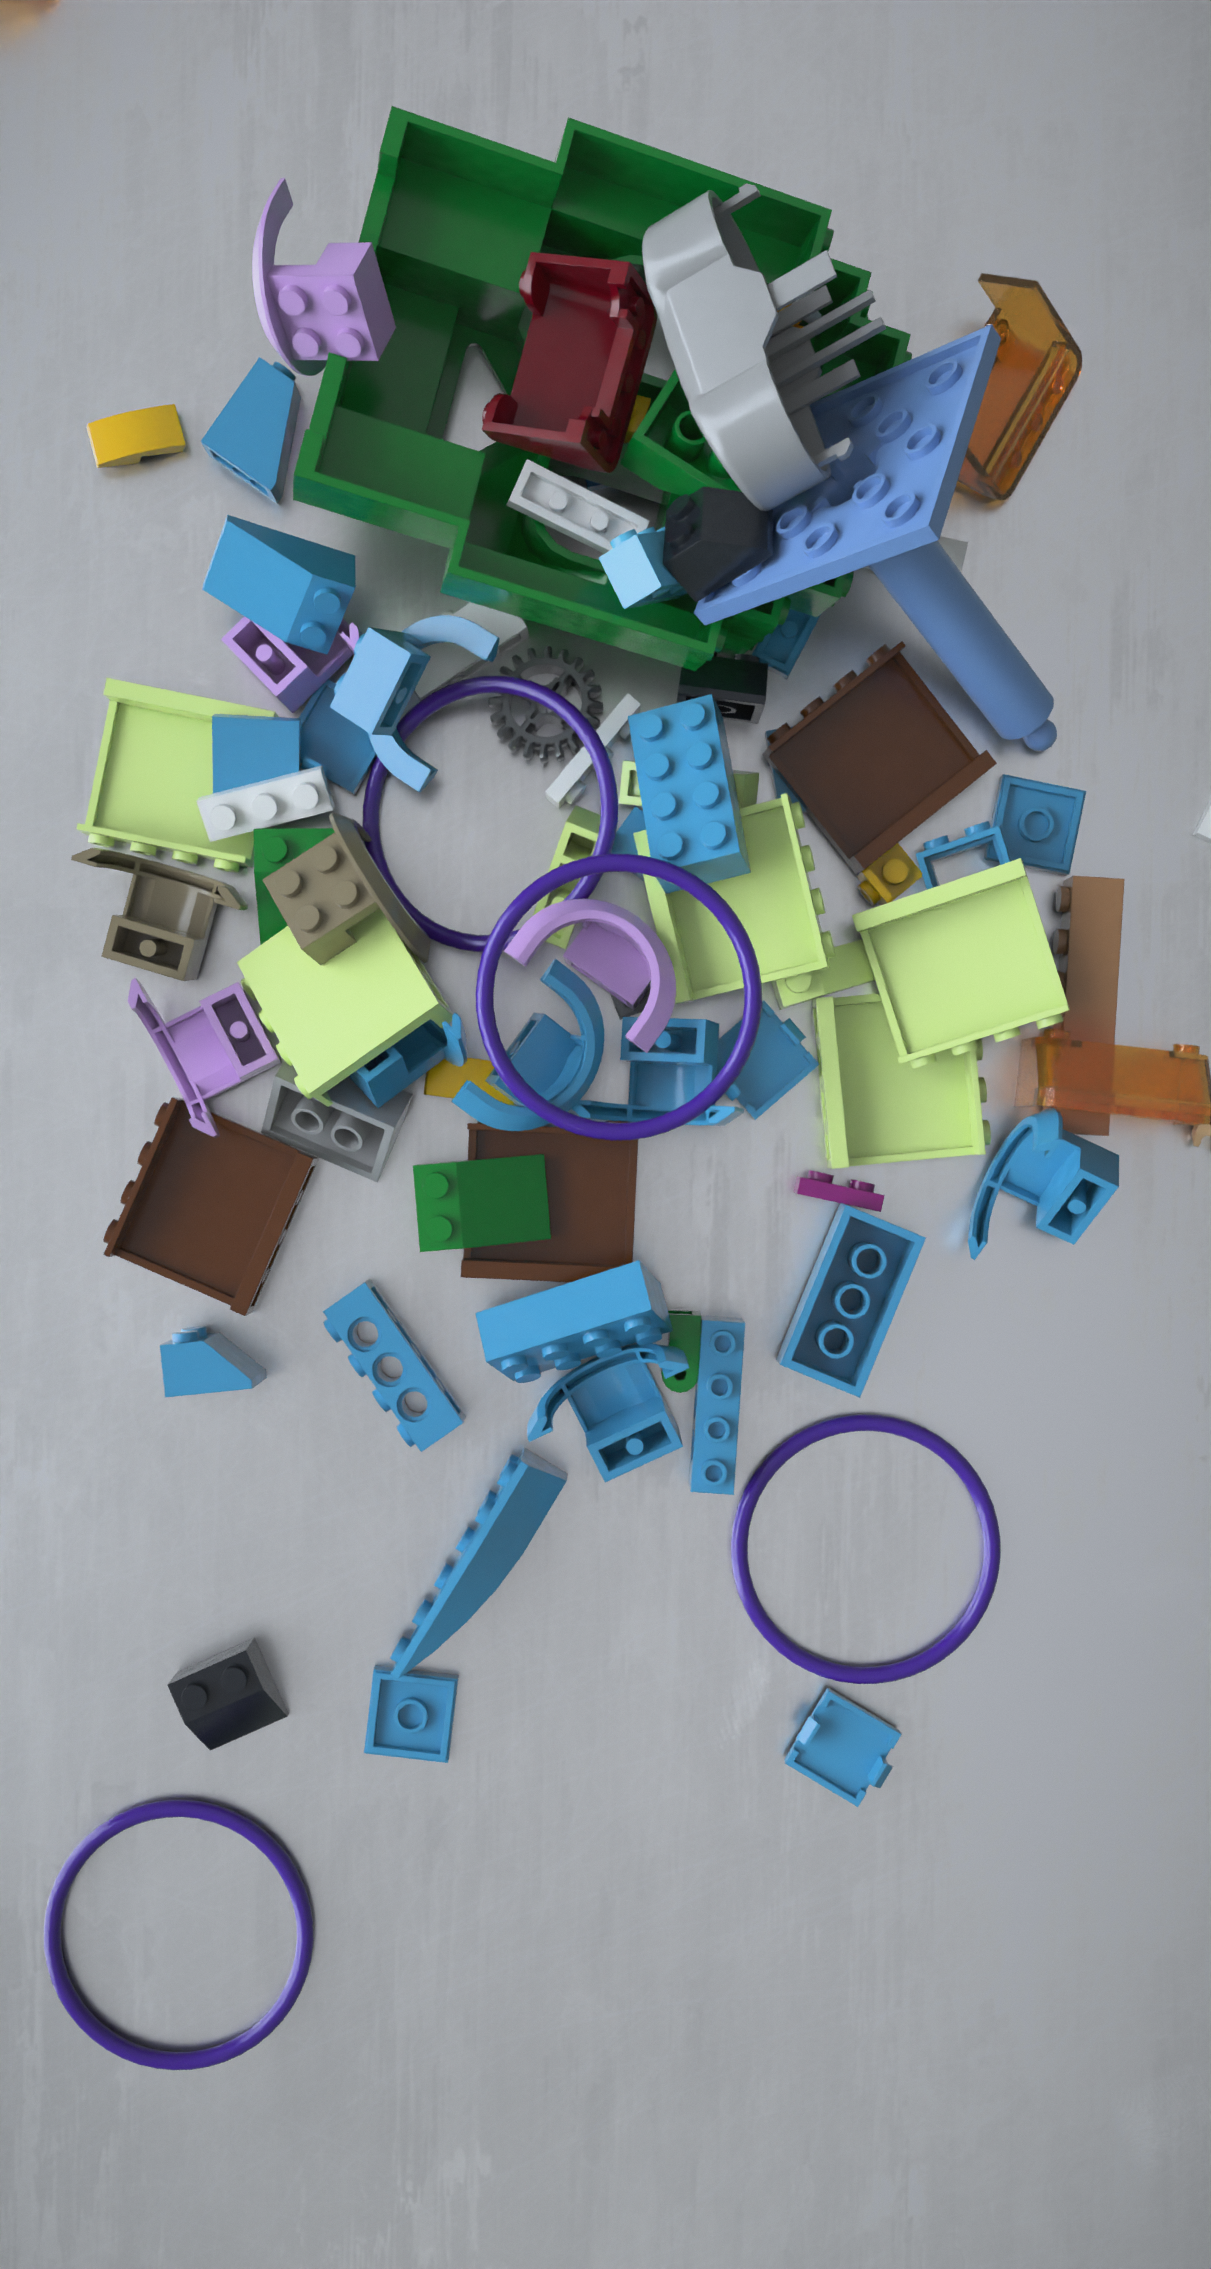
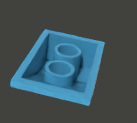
(282, 582)

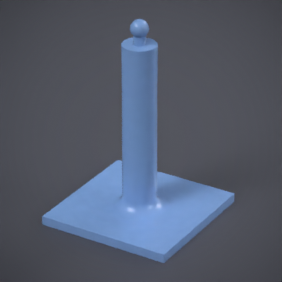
(888, 514)

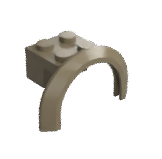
(335, 889)
(163, 915)

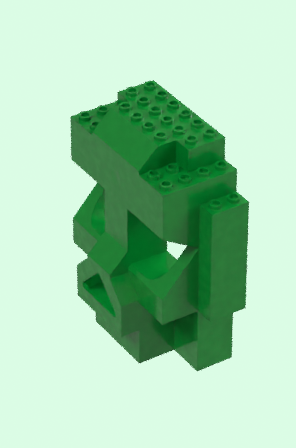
(451, 242)

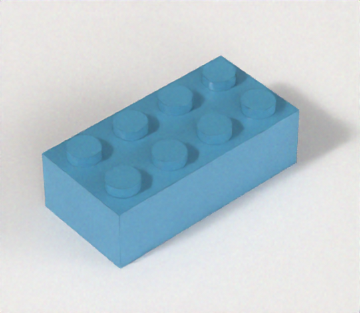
(689, 790)
(850, 1300)
(574, 1322)

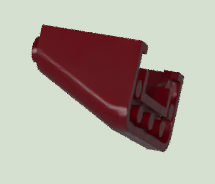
(577, 361)

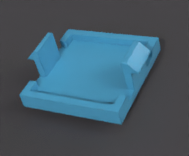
(334, 742)
(774, 1063)
(843, 1748)

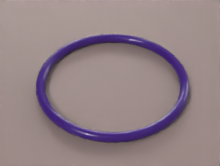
(461, 690)
(566, 874)
(897, 1670)
(166, 2059)

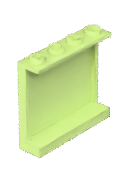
(154, 770)
(770, 901)
(962, 963)
(346, 1009)
(885, 1108)

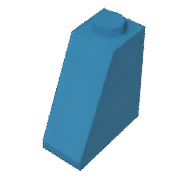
(258, 428)

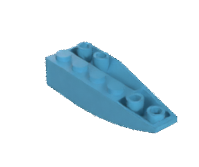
(486, 1556)

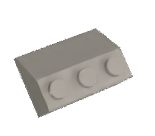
(345, 1133)

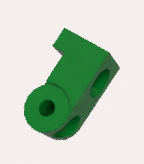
(686, 1337)

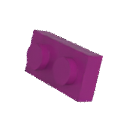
(857, 1194)

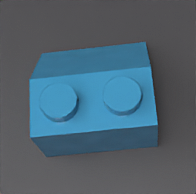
(206, 1364)

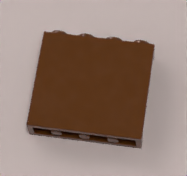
(875, 758)
(588, 1202)
(210, 1206)

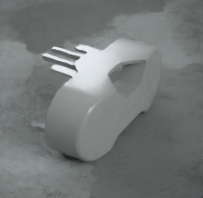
(739, 357)

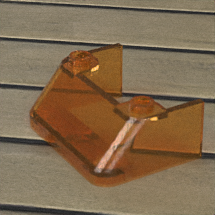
(1025, 387)
(1114, 1079)

